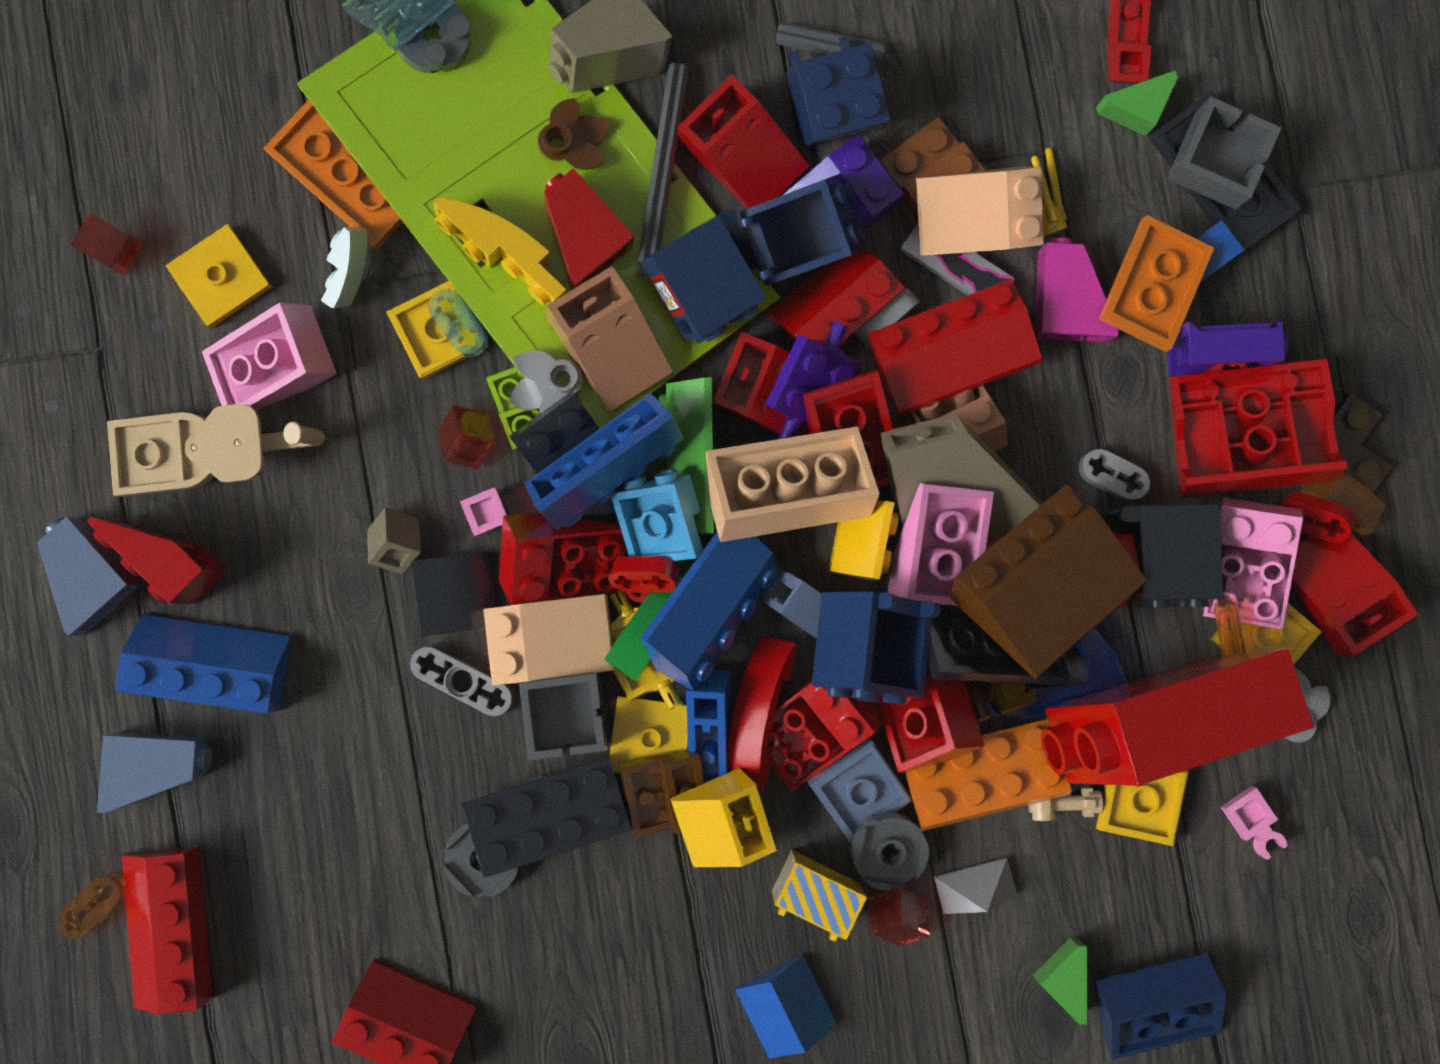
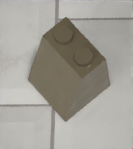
(608, 45)

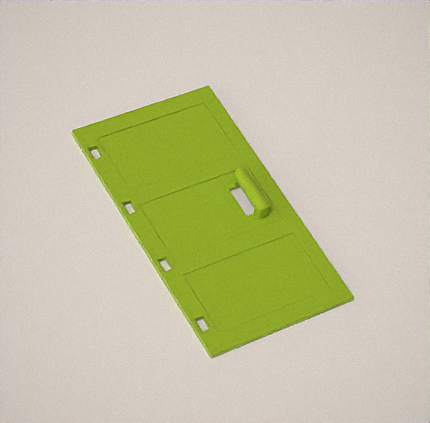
(476, 141)

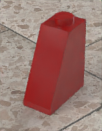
(583, 228)

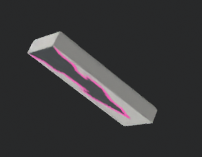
(962, 270)

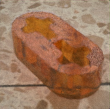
(86, 900)

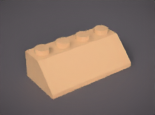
(790, 484)

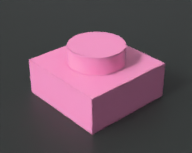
(484, 511)

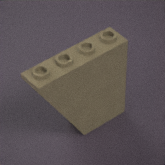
(953, 455)

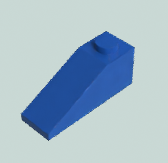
(710, 722)

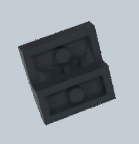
(453, 592)

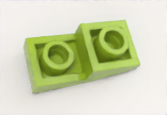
(501, 387)

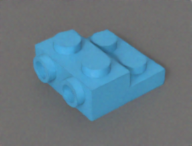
(659, 516)

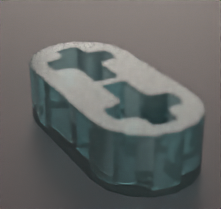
(450, 328)

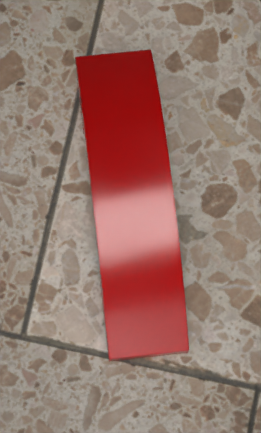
(1128, 41)
(757, 706)

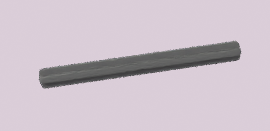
(663, 162)

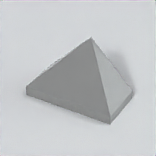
(975, 887)

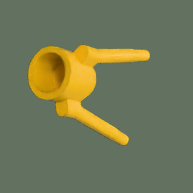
(1053, 211)

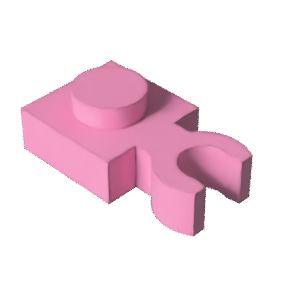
(1252, 818)

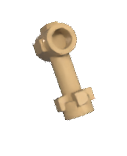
(1089, 802)

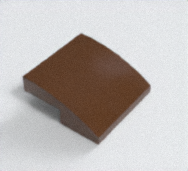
(650, 785)

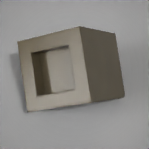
(393, 541)

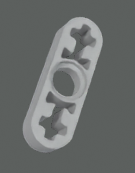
(432, 676)

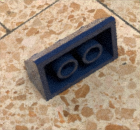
(1160, 1005)

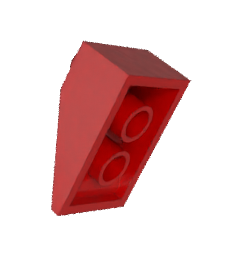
(850, 404)

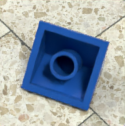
(786, 1008)

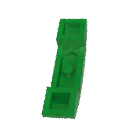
(628, 651)

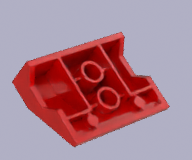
(1255, 428)

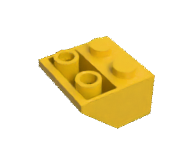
(862, 542)
(724, 822)

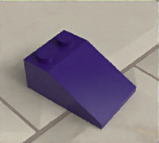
(872, 185)

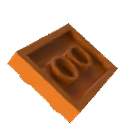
(1156, 283)

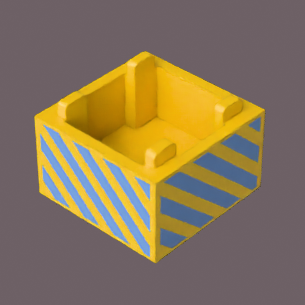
(818, 895)

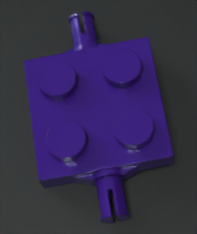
(808, 368)

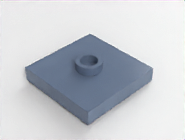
(859, 787)

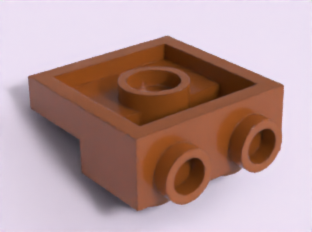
(928, 154)

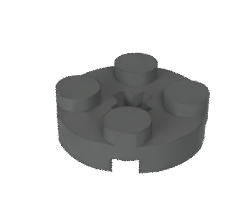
(440, 54)
(877, 833)
(465, 874)

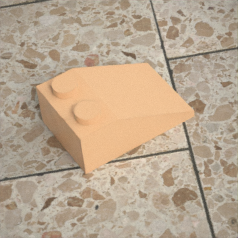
(980, 211)
(548, 639)

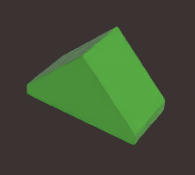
(1140, 104)
(1066, 978)

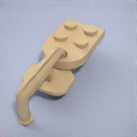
(190, 450)

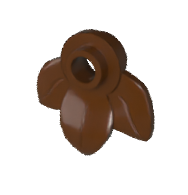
(578, 133)

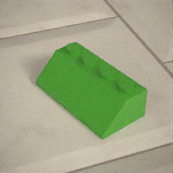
(691, 409)

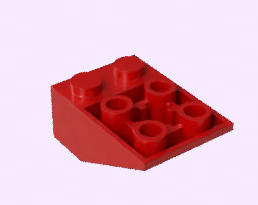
(741, 145)
(749, 382)
(559, 563)
(173, 567)
(1348, 593)
(816, 731)

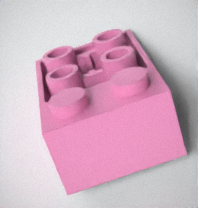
(1258, 559)

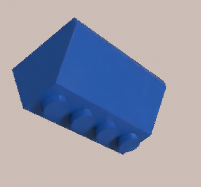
(604, 462)
(708, 608)
(205, 664)

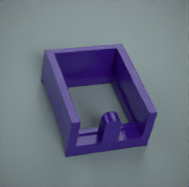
(1226, 344)

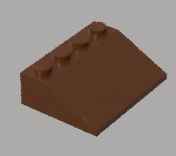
(1048, 581)

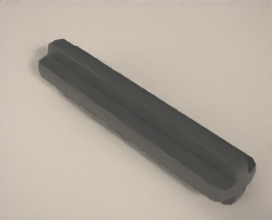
(821, 40)

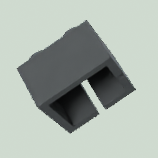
(1216, 159)
(563, 714)

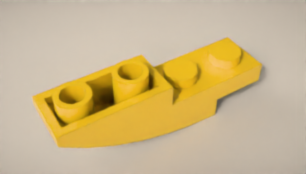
(491, 238)

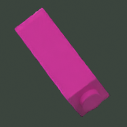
(1069, 295)

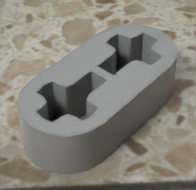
(890, 314)
(1117, 466)

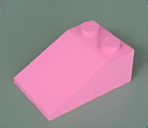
(270, 358)
(939, 540)

